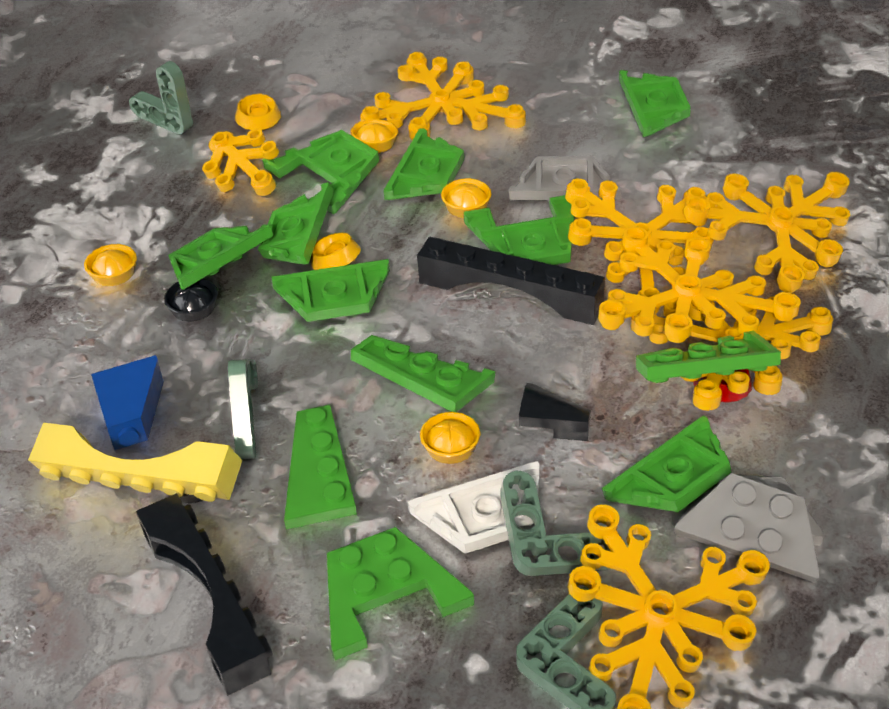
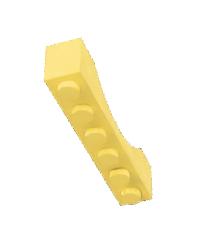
(196, 470)

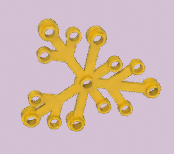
(444, 98)
(587, 204)
(781, 220)
(688, 289)
(768, 382)
(649, 649)

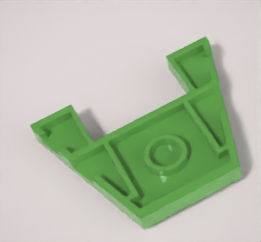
(335, 158)
(536, 240)
(378, 573)

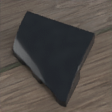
(547, 410)

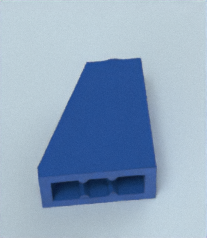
(129, 399)

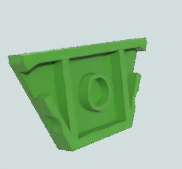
(654, 101)
(424, 168)
(297, 228)
(213, 250)
(333, 290)
(674, 471)

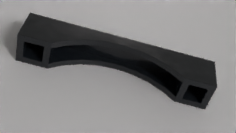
(568, 291)
(232, 643)

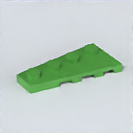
(723, 359)
(422, 373)
(318, 475)

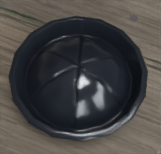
(193, 302)

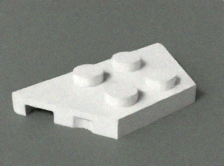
(472, 512)

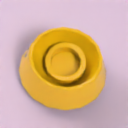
(257, 112)
(375, 133)
(465, 196)
(334, 251)
(111, 264)
(450, 437)

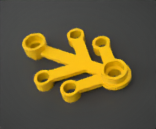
(224, 144)

